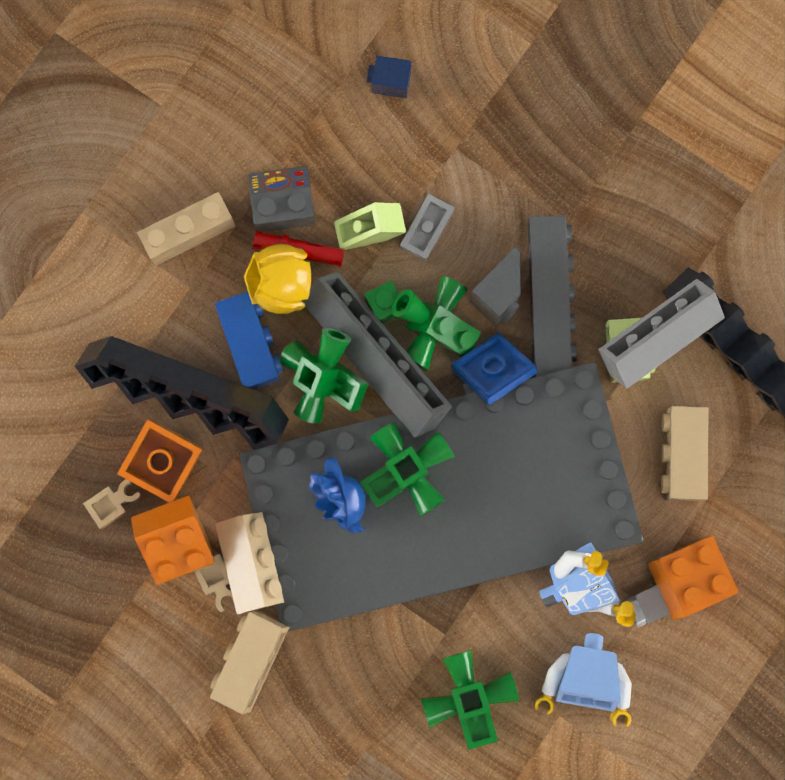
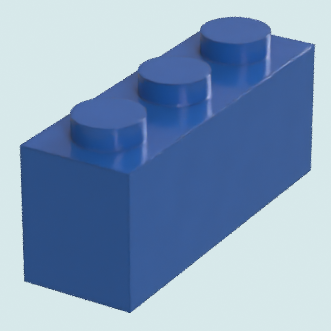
(249, 341)

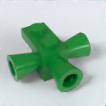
(435, 322)
(323, 376)
(406, 469)
(470, 700)

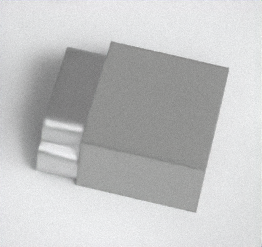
(648, 606)

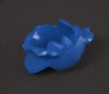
(339, 496)

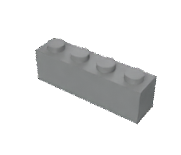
(662, 333)

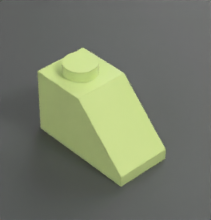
(370, 225)

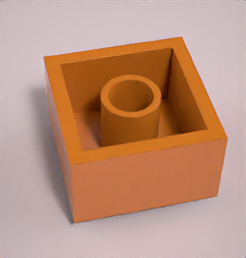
(160, 460)
(172, 540)
(693, 578)

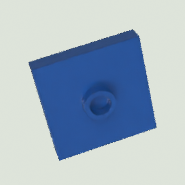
(494, 368)

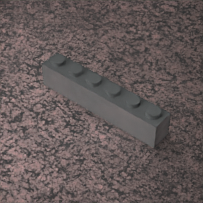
(551, 294)
(378, 355)

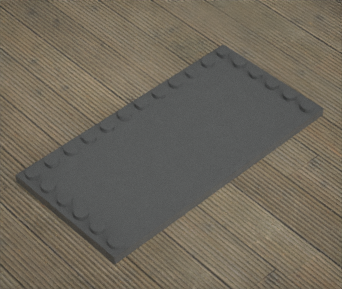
(523, 489)

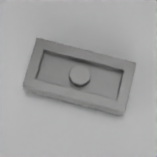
(427, 227)

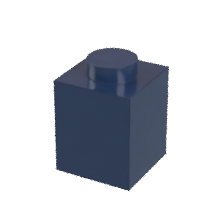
(390, 76)

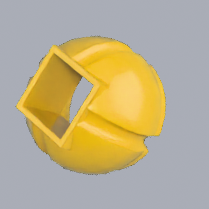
(279, 279)

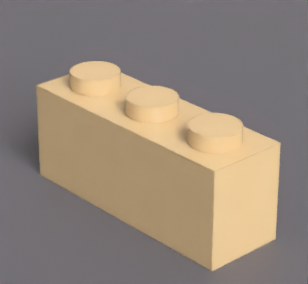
(186, 229)
(685, 453)
(249, 562)
(248, 661)

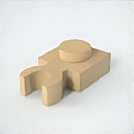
(108, 506)
(215, 579)

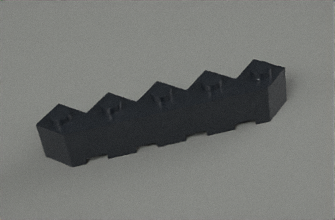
(746, 351)
(183, 390)

